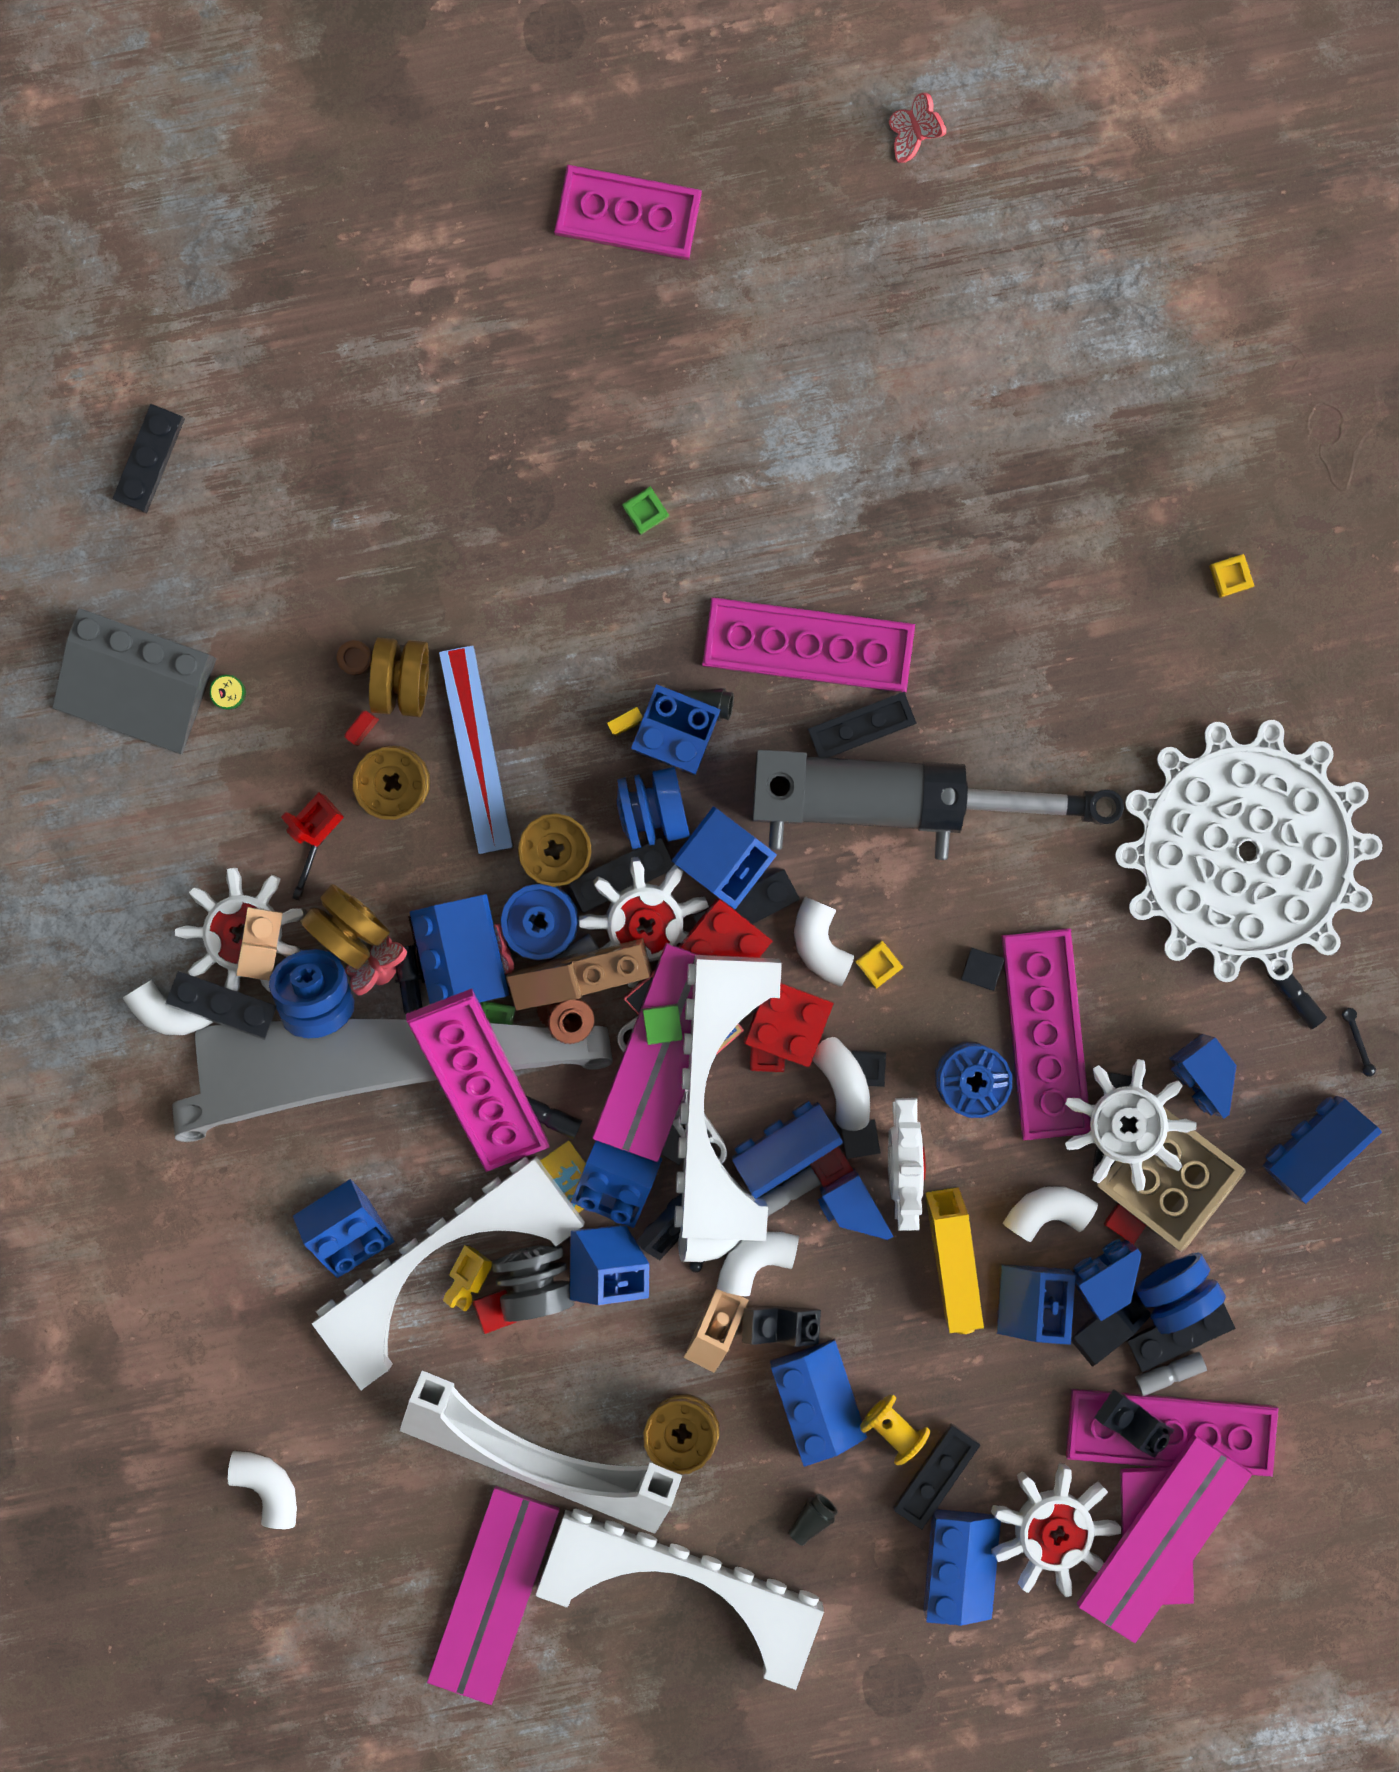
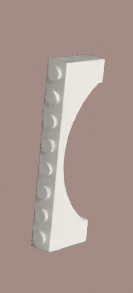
(722, 996)
(360, 1322)
(625, 1492)
(595, 1551)

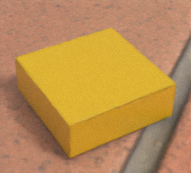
(1231, 575)
(625, 721)
(879, 964)

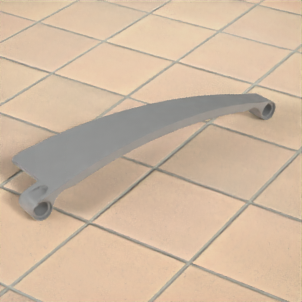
(257, 1076)

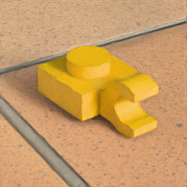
(468, 1275)

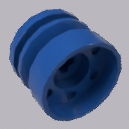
(652, 808)
(963, 1062)

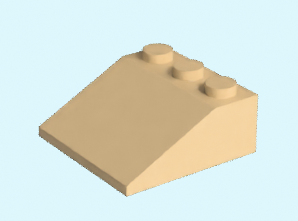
(1172, 1200)

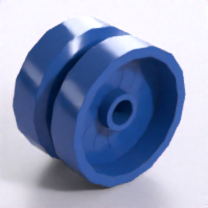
(520, 927)
(312, 993)
(1180, 1293)

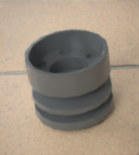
(534, 1289)

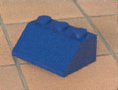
(459, 949)
(786, 1148)
(1320, 1148)
(818, 1402)
(961, 1567)

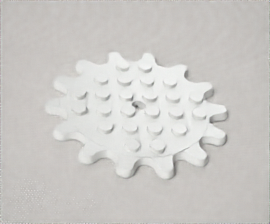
(1299, 838)

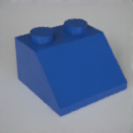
(853, 1206)

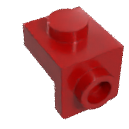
(314, 821)

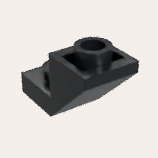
(781, 1325)
(1100, 1338)
(1134, 1423)

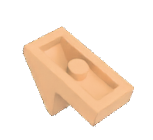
(259, 943)

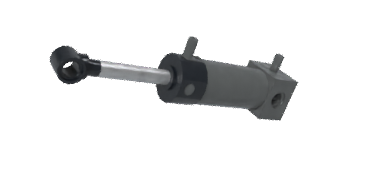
(895, 795)

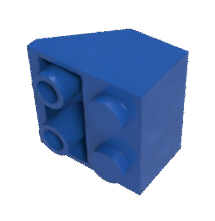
(675, 730)
(724, 857)
(1209, 1072)
(615, 1183)
(342, 1229)
(607, 1266)
(1109, 1279)
(1036, 1303)

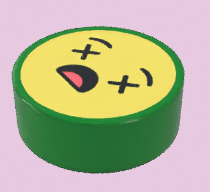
(227, 692)

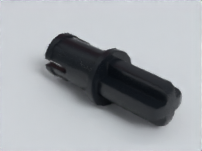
(408, 979)

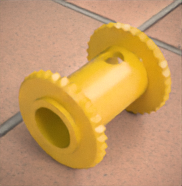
(897, 1431)

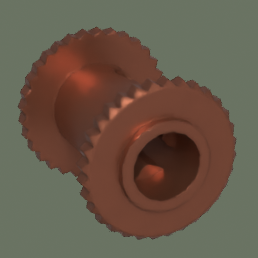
(567, 1020)

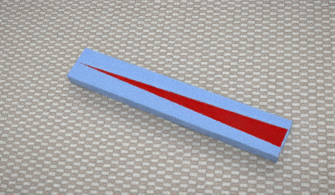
(476, 749)

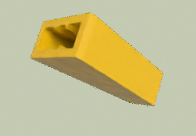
(955, 1260)

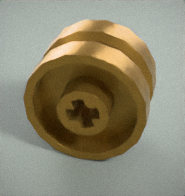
(399, 677)
(349, 921)

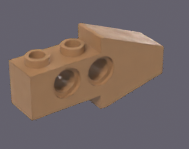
(579, 975)

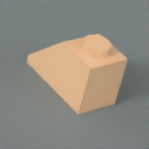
(716, 1330)

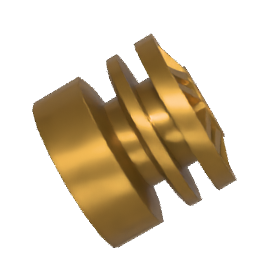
(372, 789)
(572, 859)
(665, 1445)

